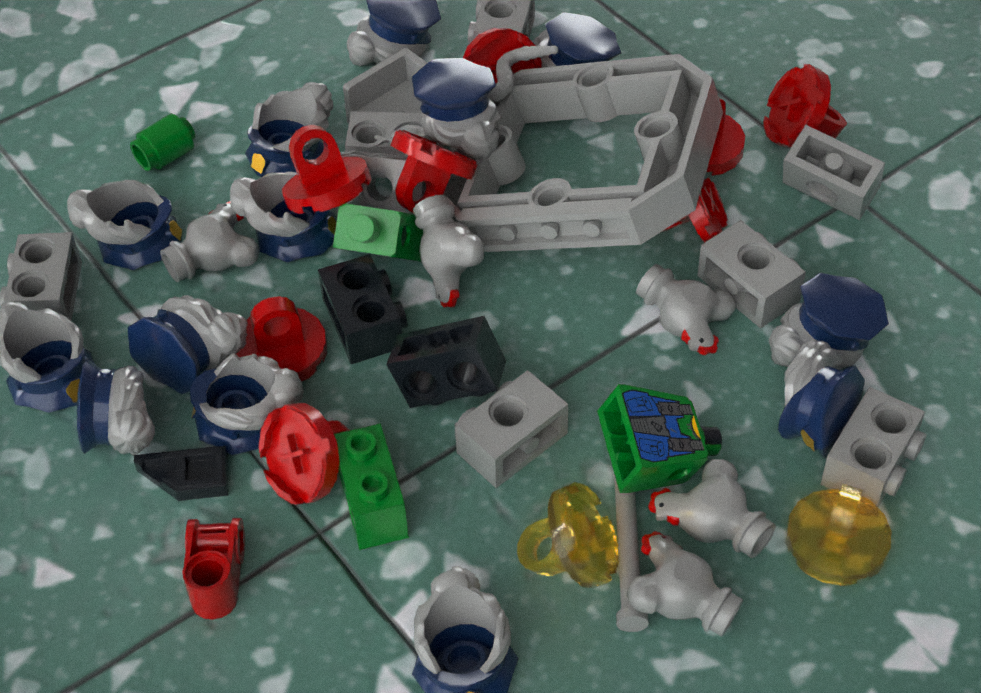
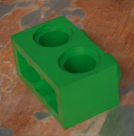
(371, 487)

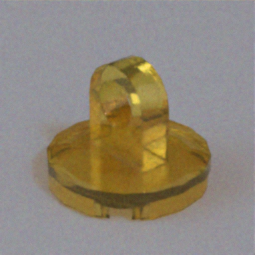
(838, 536)
(580, 538)

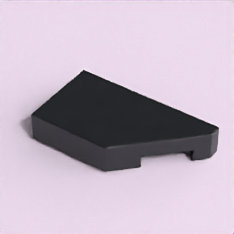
(187, 472)

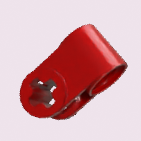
(214, 558)

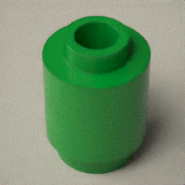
(163, 142)

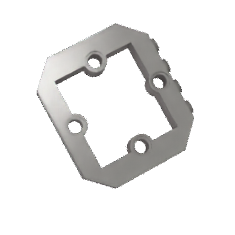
(672, 140)

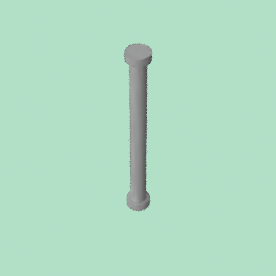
(628, 618)

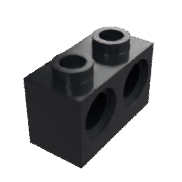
(362, 307)
(447, 362)

